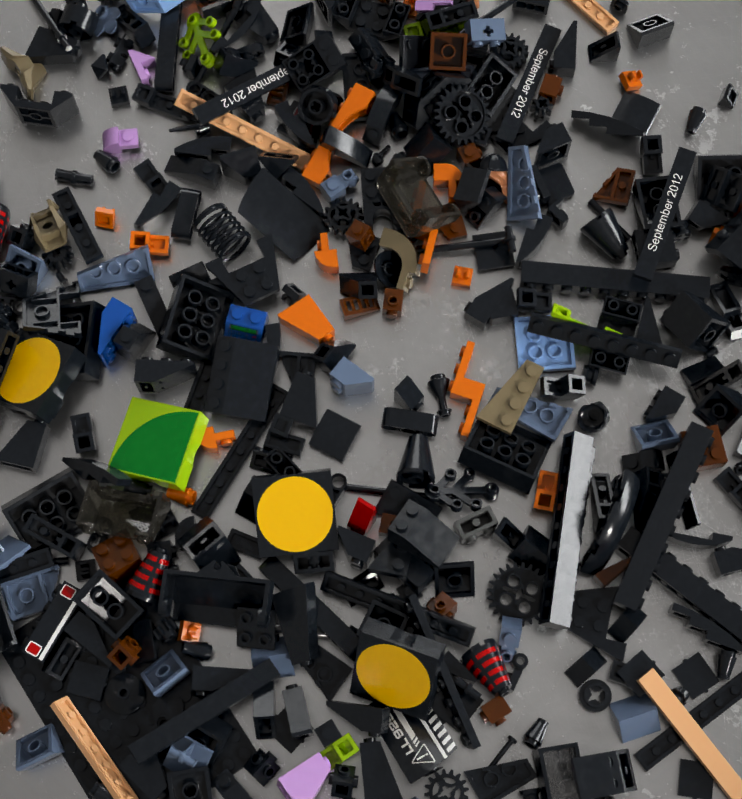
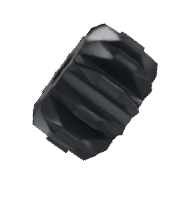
(61, 261)

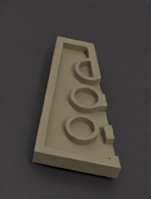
(509, 402)

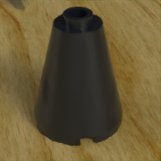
(607, 234)
(416, 464)

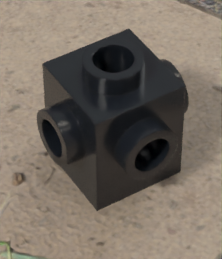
(21, 236)
(262, 766)
(343, 781)

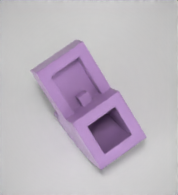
(425, 6)
(116, 140)

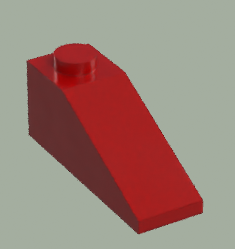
(362, 517)

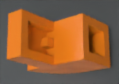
(446, 176)

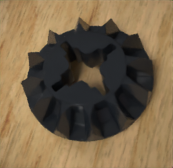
(595, 685)

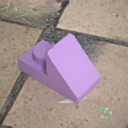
(142, 63)

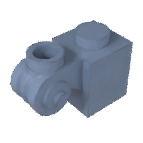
(336, 186)
(509, 637)

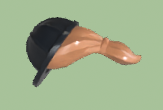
(498, 169)

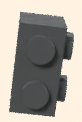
(475, 524)

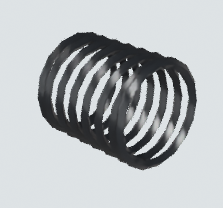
(221, 236)

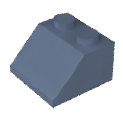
(350, 379)

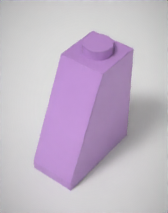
(305, 779)

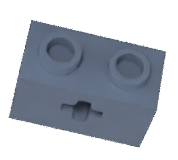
(493, 33)

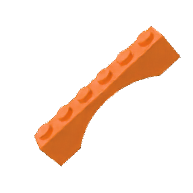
(357, 104)

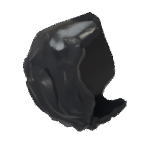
(593, 417)

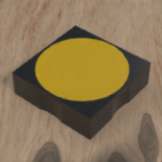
(39, 375)
(294, 513)
(397, 668)

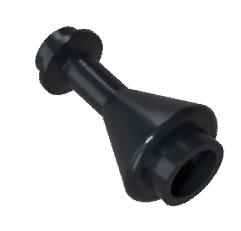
(439, 385)

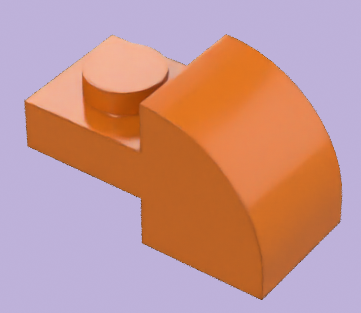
(157, 243)
(326, 258)
(212, 440)
(545, 490)

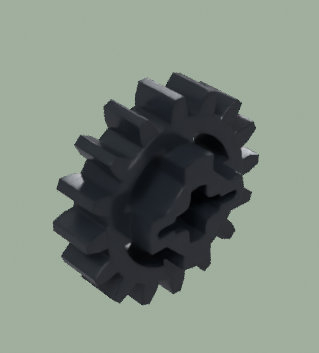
(509, 51)
(343, 215)
(441, 783)

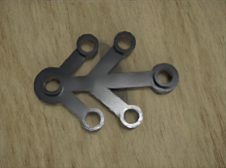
(437, 492)

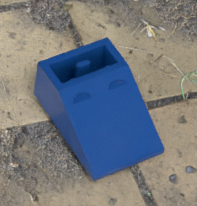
(113, 318)

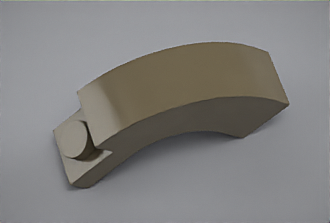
(397, 242)

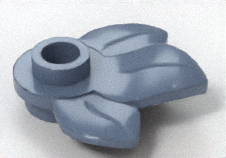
(107, 20)

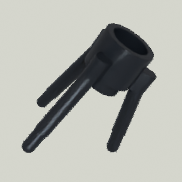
(199, 130)

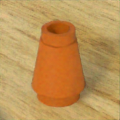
(185, 498)

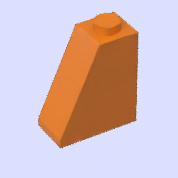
(307, 320)

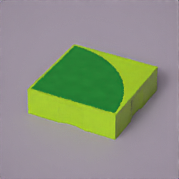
(158, 443)

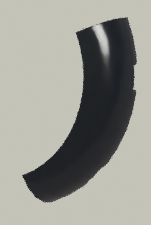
(613, 524)

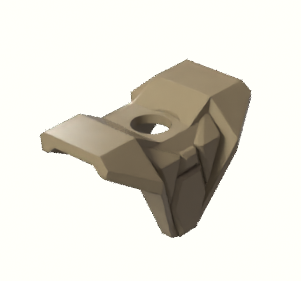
(29, 73)
(54, 236)

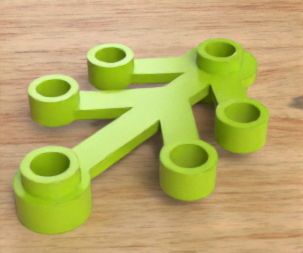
(194, 24)

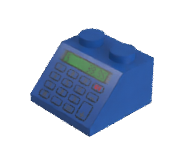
(246, 323)

